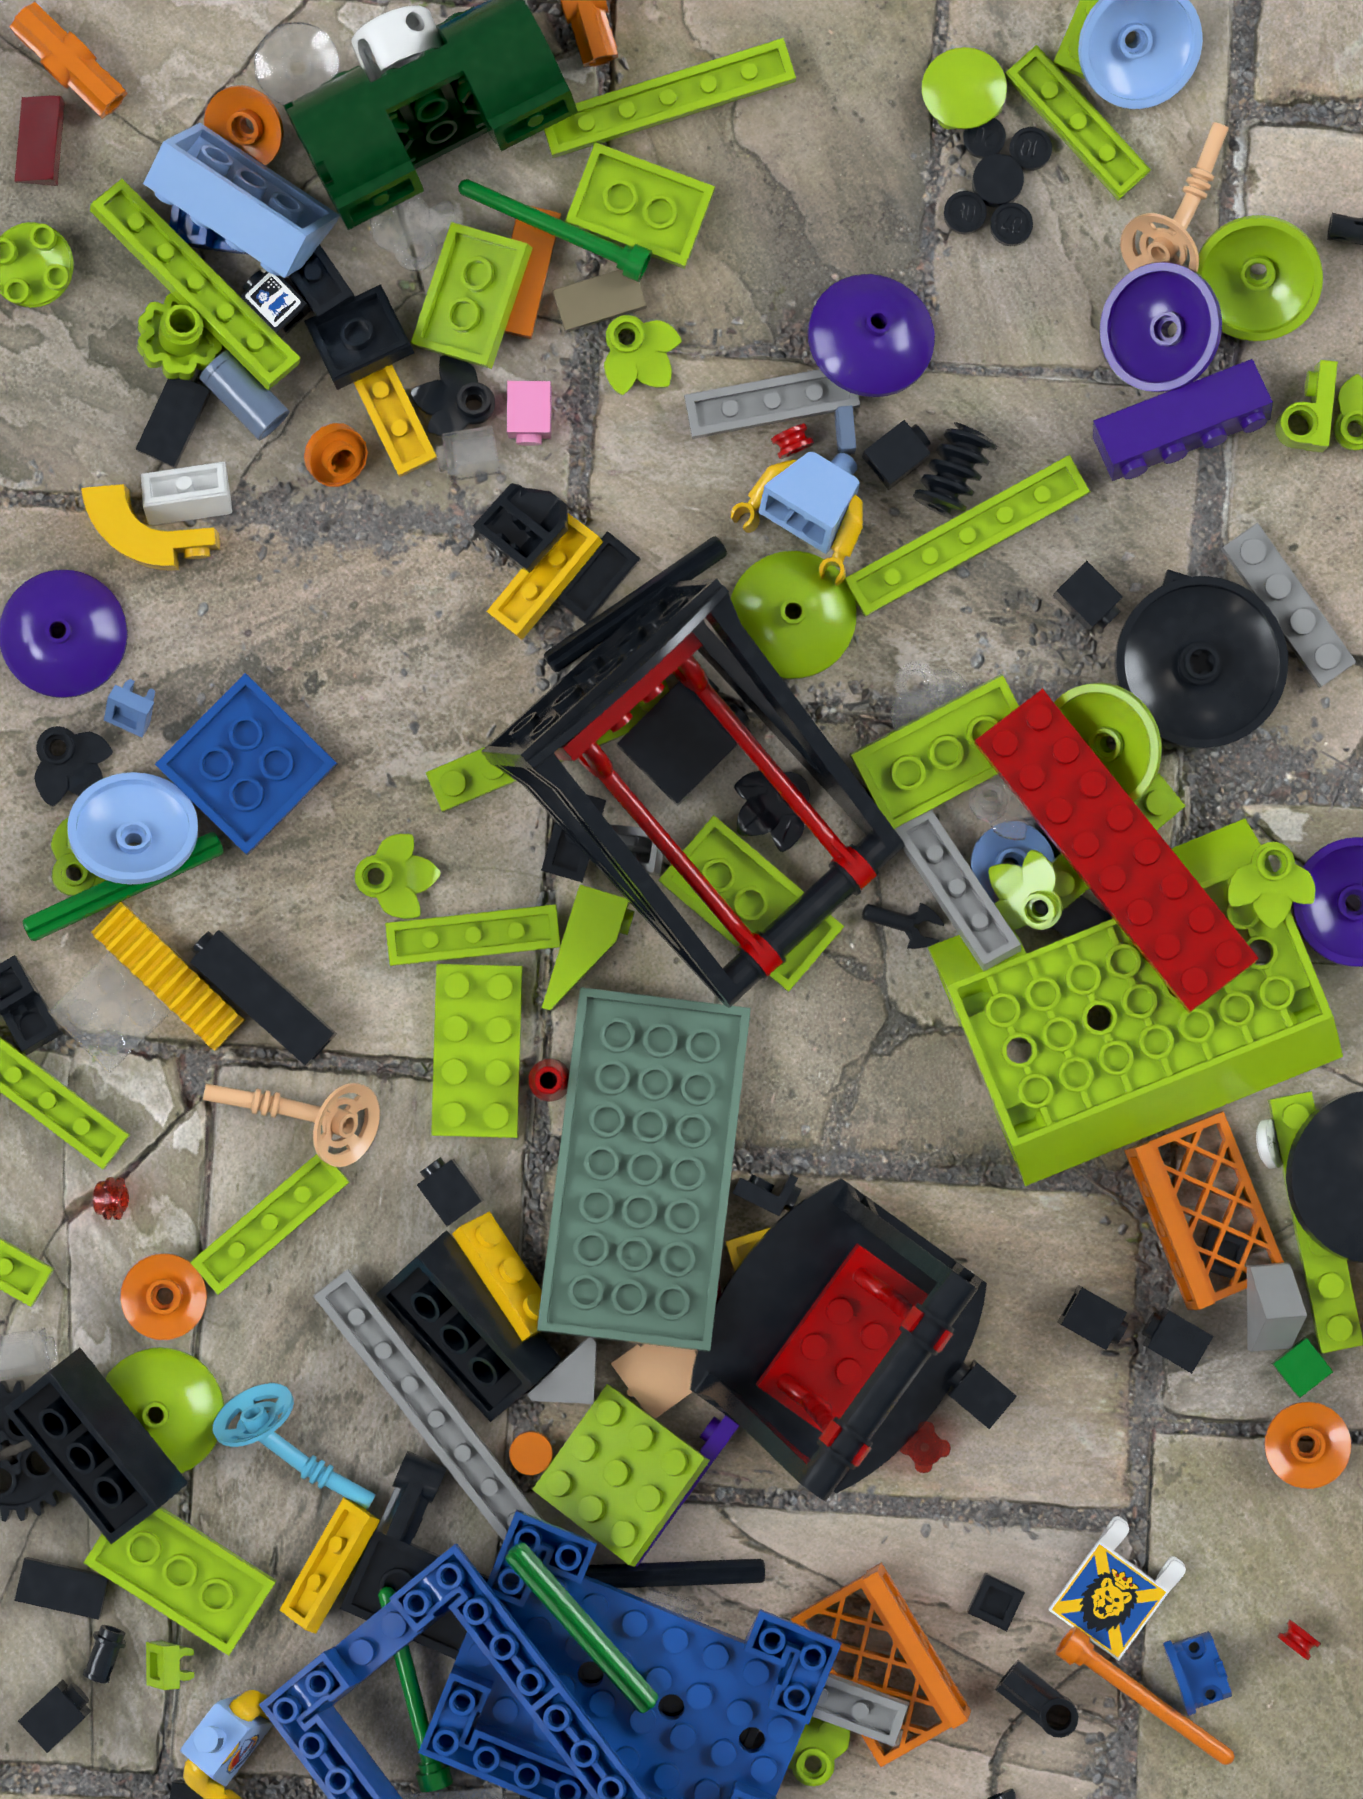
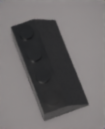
(465, 1329)
(95, 1446)

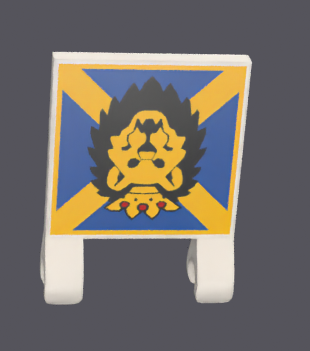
(1111, 1595)

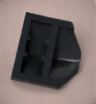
(524, 524)

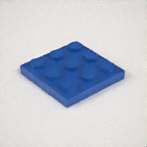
(246, 764)

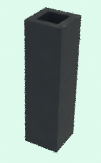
(261, 996)

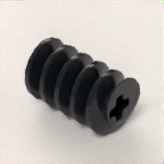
(954, 470)

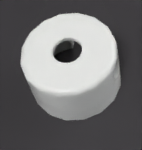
(395, 39)

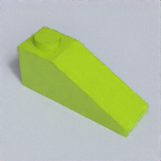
(589, 935)

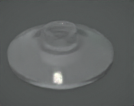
(292, 44)

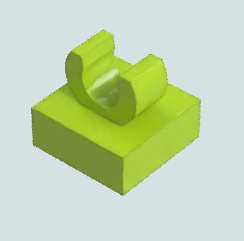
(164, 1665)

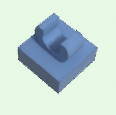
(129, 709)

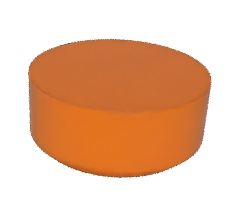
(531, 1453)

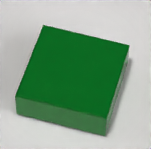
(1302, 1367)

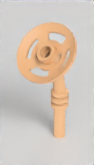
(1175, 238)
(333, 1119)

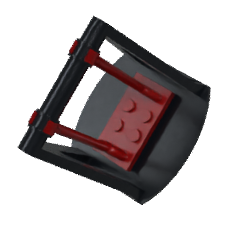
(599, 699)
(838, 1337)

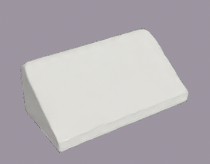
(186, 493)

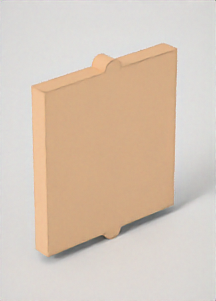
(656, 1375)

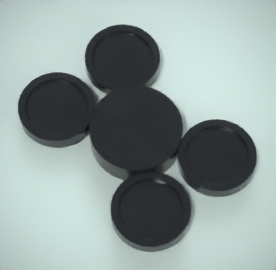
(998, 182)

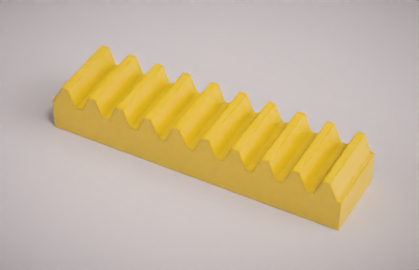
(168, 976)

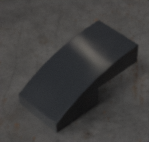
(25, 1008)

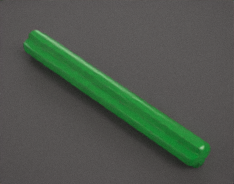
(110, 893)
(581, 1627)

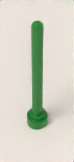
(630, 259)
(432, 1773)

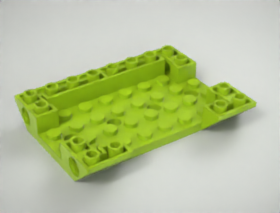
(1155, 1060)

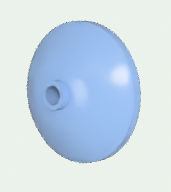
(1152, 65)
(127, 811)

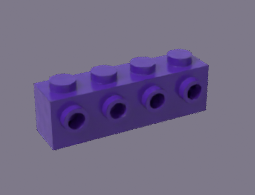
(1183, 421)

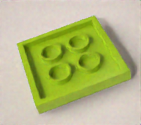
(620, 1475)

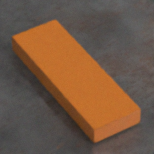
(529, 296)

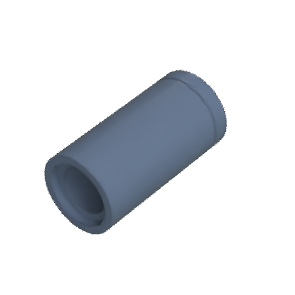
(244, 395)

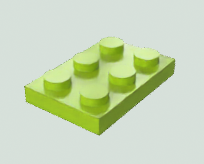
(640, 204)
(471, 295)

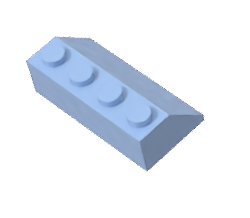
(239, 199)

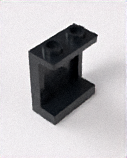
(679, 742)

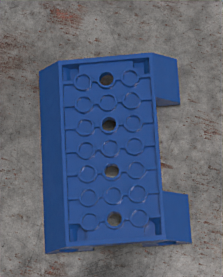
(723, 1681)

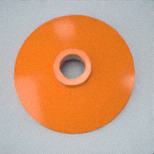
(228, 114)
(141, 1300)
(1329, 1450)

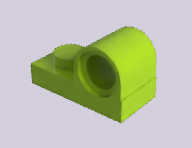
(1318, 413)

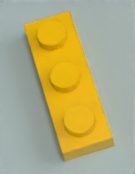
(395, 420)
(534, 592)
(502, 1272)
(329, 1565)

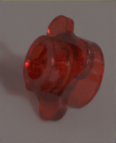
(110, 1198)
(937, 1447)

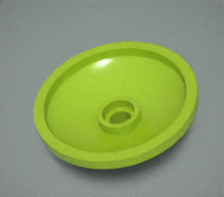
(1267, 303)
(827, 619)
(1112, 711)
(183, 1392)

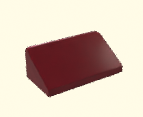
(39, 140)

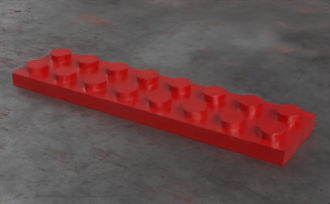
(1116, 851)

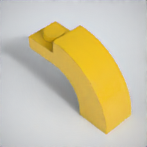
(116, 522)

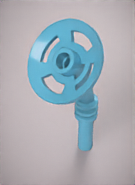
(259, 1426)

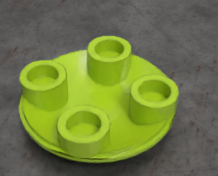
(964, 88)
(34, 264)

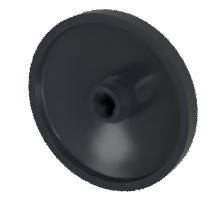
(1203, 660)
(1327, 1176)

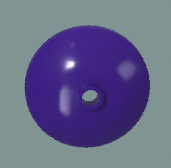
(1138, 321)
(857, 353)
(87, 651)
(1327, 922)

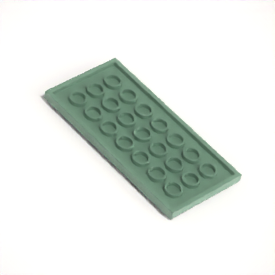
(644, 1169)

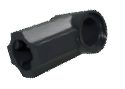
(414, 1489)
(1035, 1698)

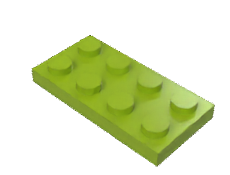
(933, 754)
(752, 891)
(476, 1050)
(185, 1577)

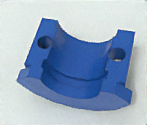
(1198, 1671)

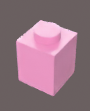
(529, 411)

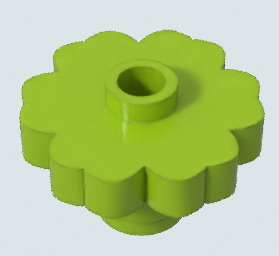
(175, 339)

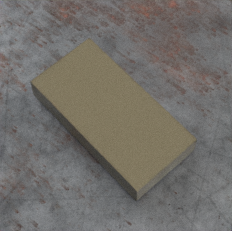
(598, 300)

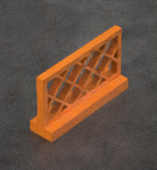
(1169, 1216)
(914, 1647)

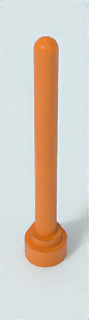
(1078, 1650)

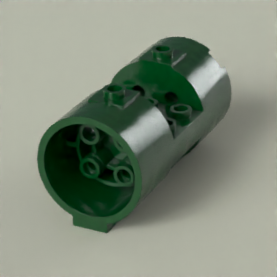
(484, 79)

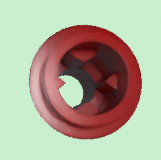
(561, 1073)

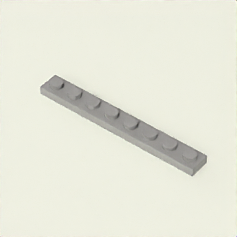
(423, 1402)

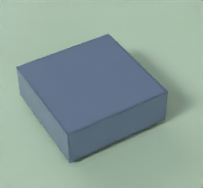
(845, 430)

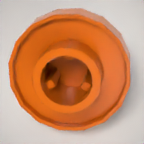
(335, 454)

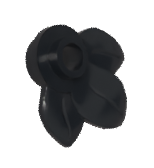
(448, 397)
(72, 770)
(767, 811)

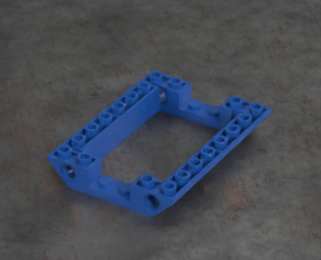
(337, 1759)

